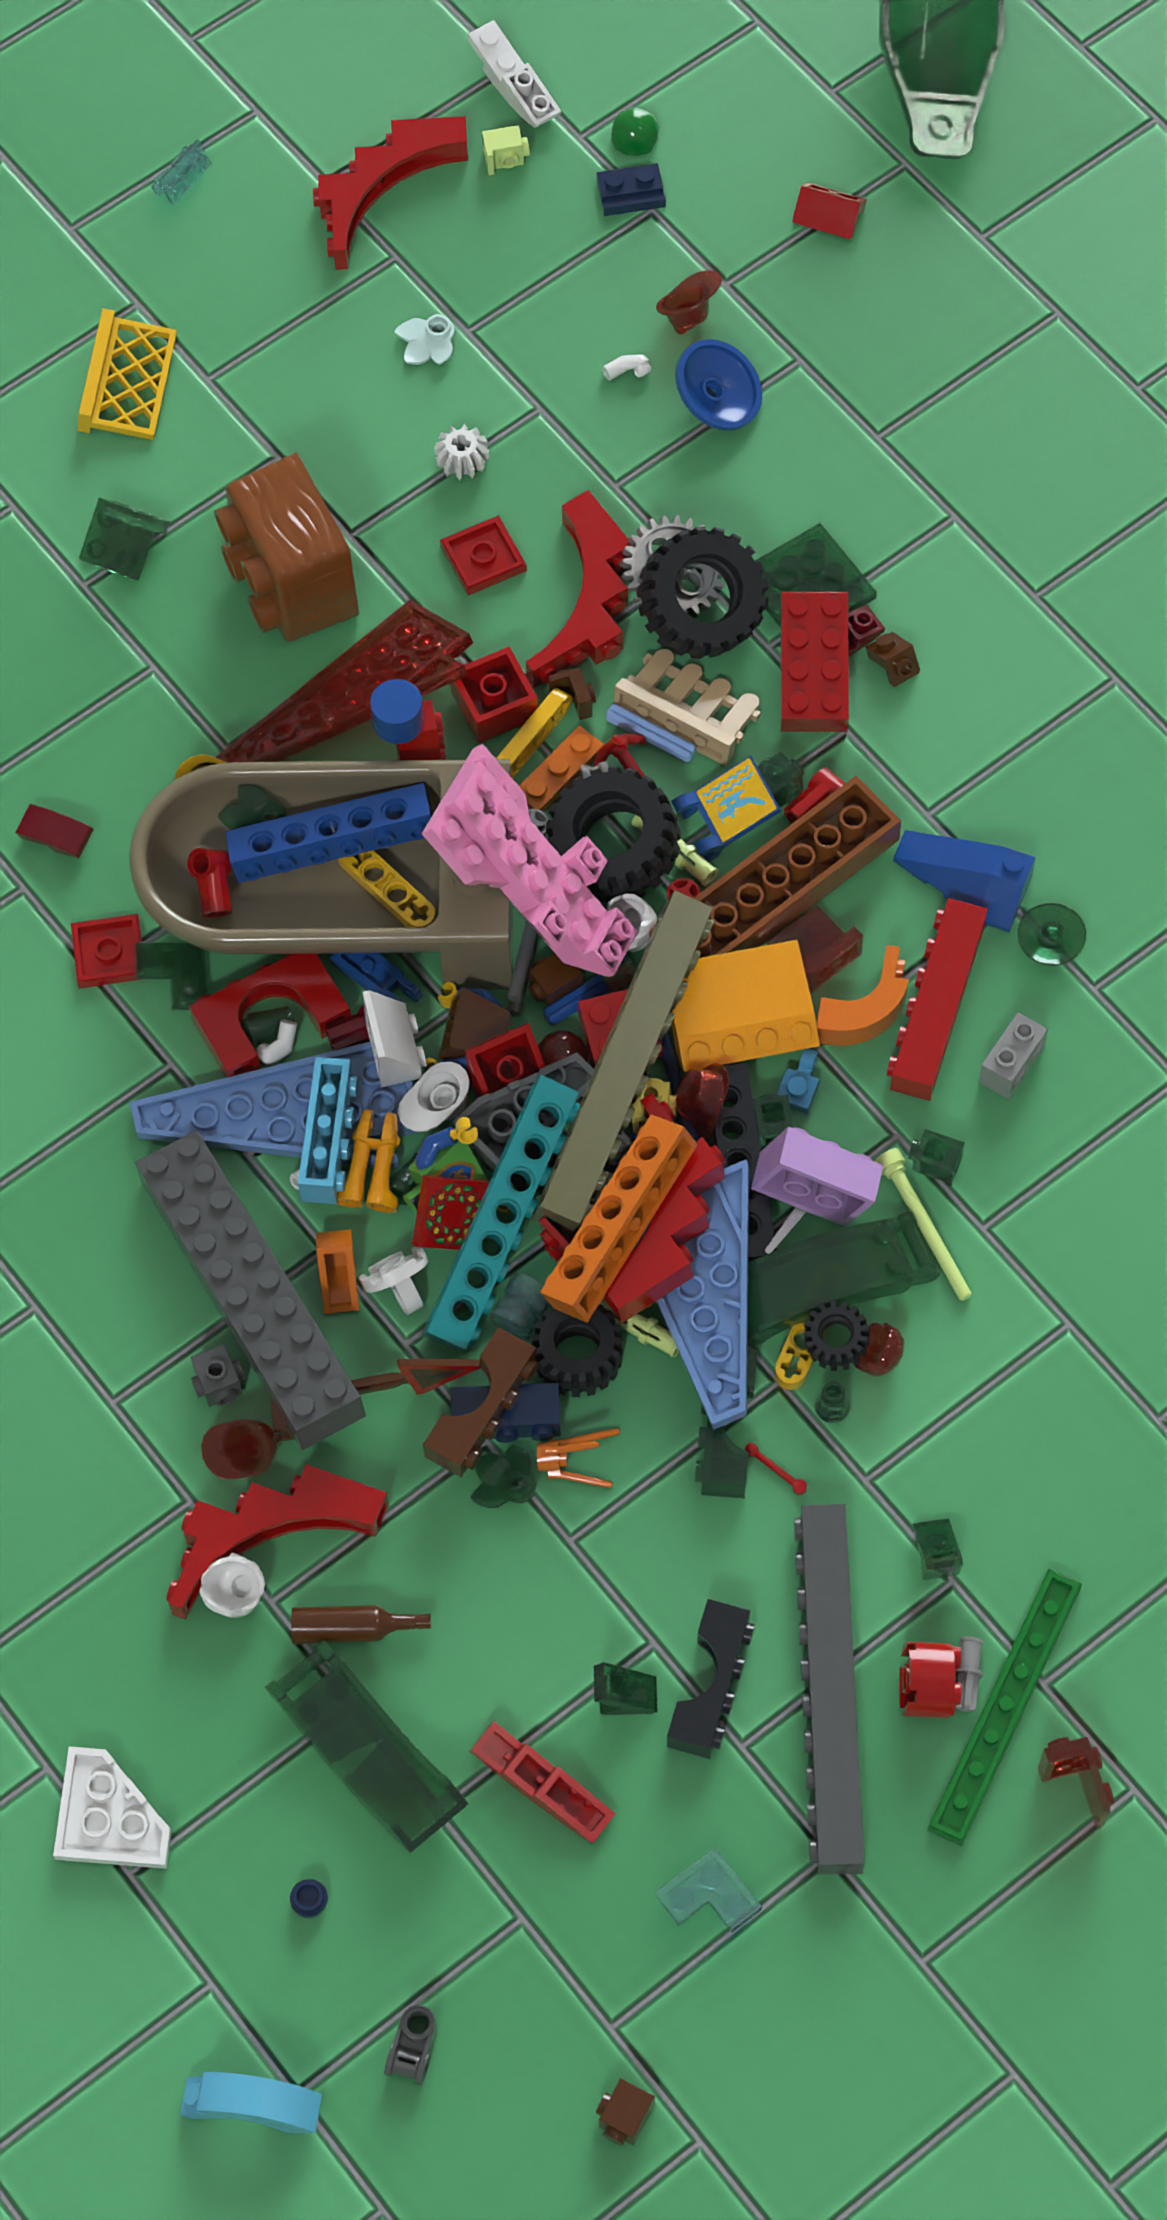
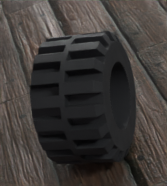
(578, 1374)

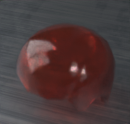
(560, 1045)
(884, 1350)

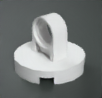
(396, 1273)

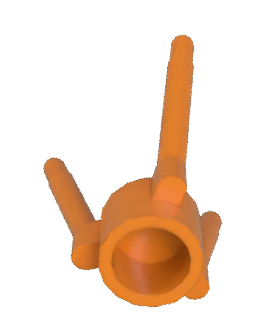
(554, 1455)

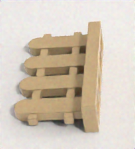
(693, 723)

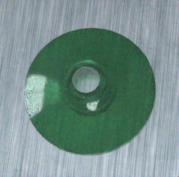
(1056, 922)

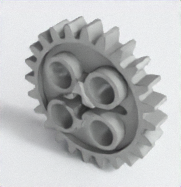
(641, 550)

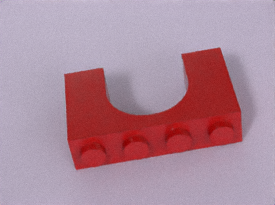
(293, 977)

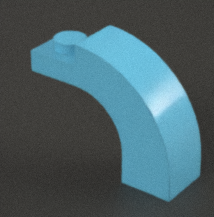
(252, 2100)

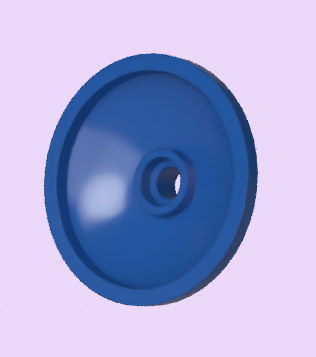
(718, 384)

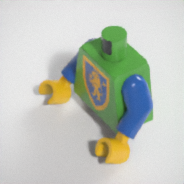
(446, 1156)

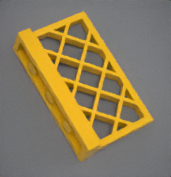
(99, 377)

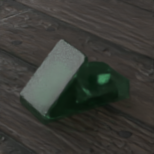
(937, 1549)
(624, 1690)

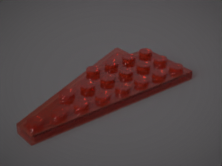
(405, 646)

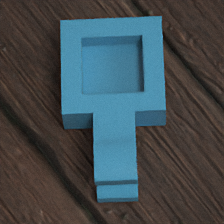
(800, 1084)

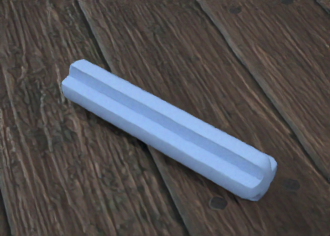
(652, 732)

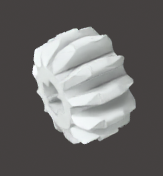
(461, 452)

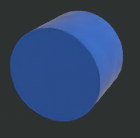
(397, 711)

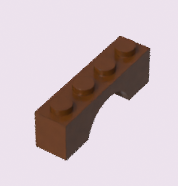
(458, 1439)

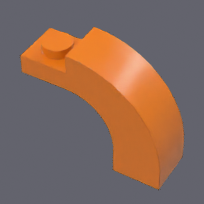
(865, 1018)

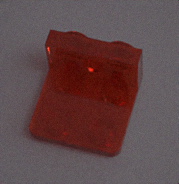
(1077, 1756)

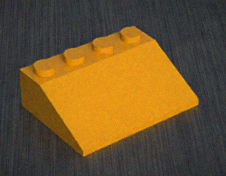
(744, 1007)

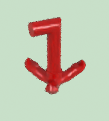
(618, 748)

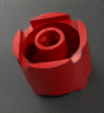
(928, 1680)

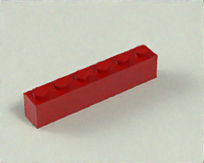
(938, 999)

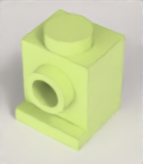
(504, 148)

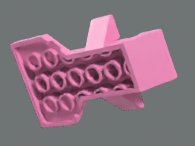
(489, 839)

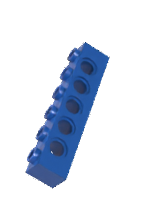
(329, 833)

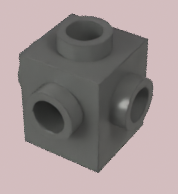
(217, 1376)

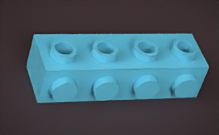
(326, 1131)

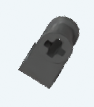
(412, 2047)

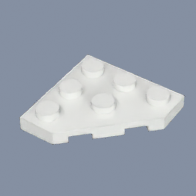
(107, 1816)

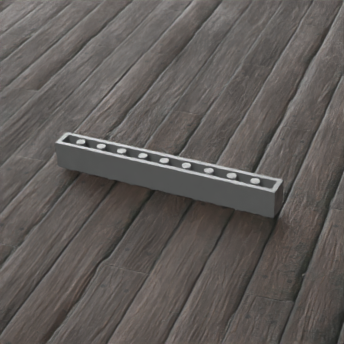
(831, 1690)

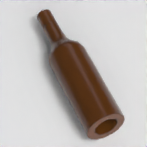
(350, 1623)

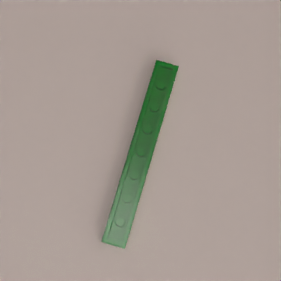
(1004, 1707)

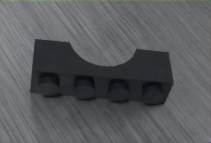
(697, 1721)

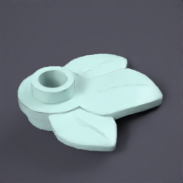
(424, 341)

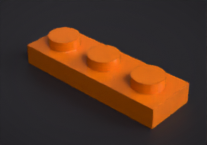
(560, 769)

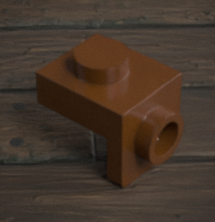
(895, 657)
(573, 682)

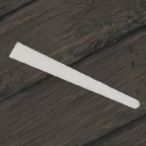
(790, 1222)

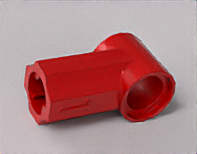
(819, 788)
(211, 870)

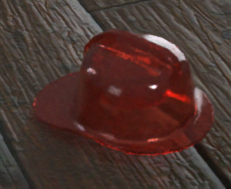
(689, 301)
(701, 1097)
(239, 1448)

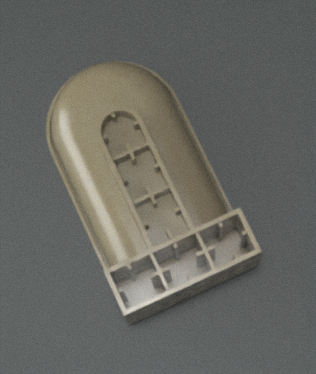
(321, 904)

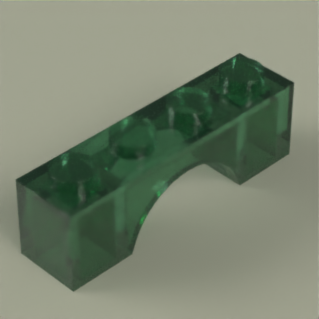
(724, 1463)

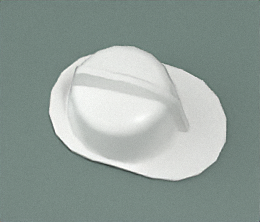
(435, 1097)

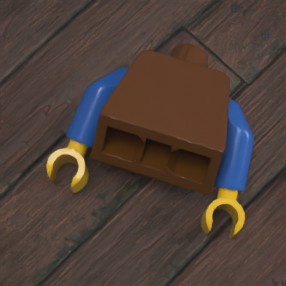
(471, 1020)

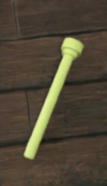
(894, 1169)

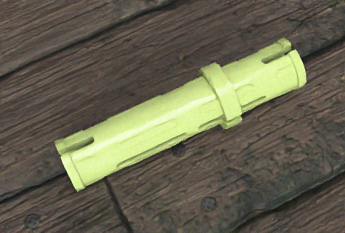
(701, 870)
(647, 1331)

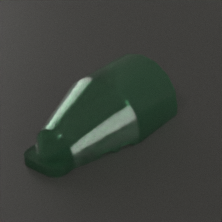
(940, 67)

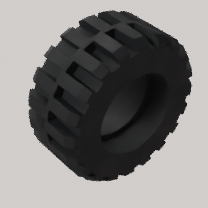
(736, 568)
(612, 793)

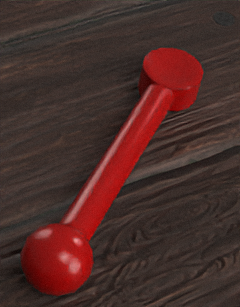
(799, 1486)

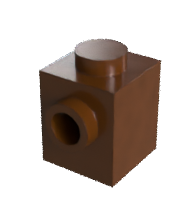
(552, 979)
(624, 2112)

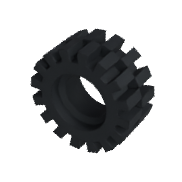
(842, 1355)

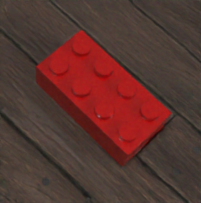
(814, 662)

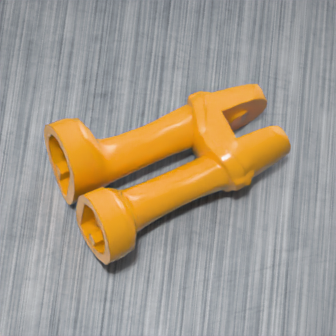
(379, 1194)

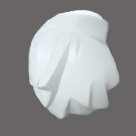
(639, 914)
(232, 1586)

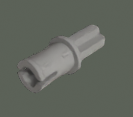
(969, 1672)

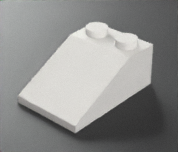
(392, 1039)

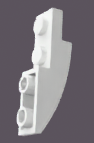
(511, 76)

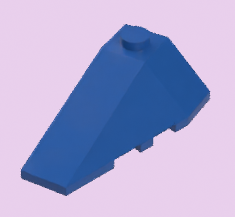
(969, 872)

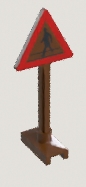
(419, 1373)

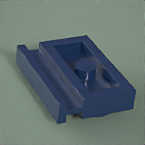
(631, 189)

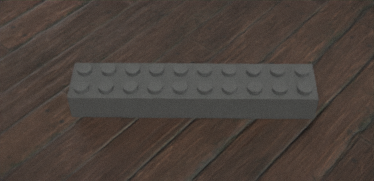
(250, 1290)

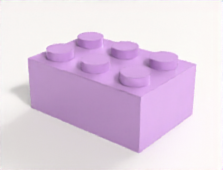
(817, 1176)

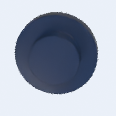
(308, 1898)

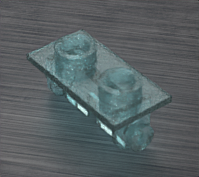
(184, 172)

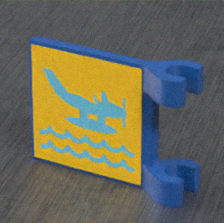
(730, 806)

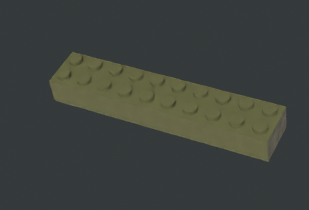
(621, 1065)

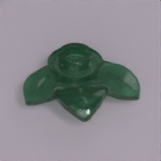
(251, 809)
(500, 1475)

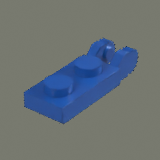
(375, 974)

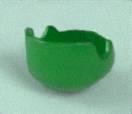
(634, 131)

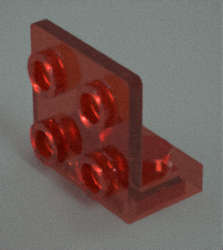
(822, 946)

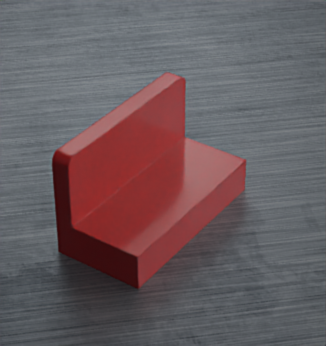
(828, 210)

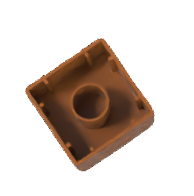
(287, 550)

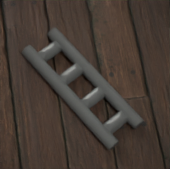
(521, 971)

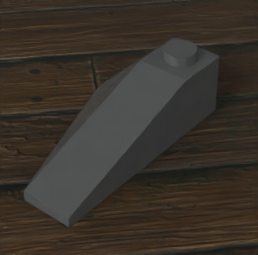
(498, 1112)

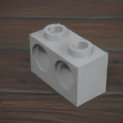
(1013, 1055)

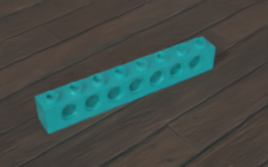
(442, 1323)

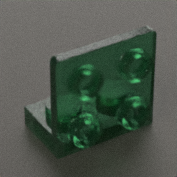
(120, 538)

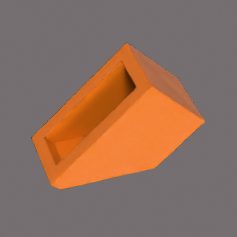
(337, 1271)

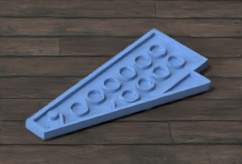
(266, 1107)
(711, 1309)

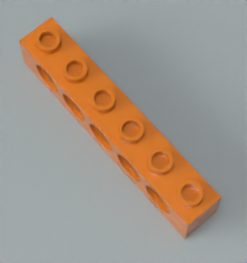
(618, 1218)

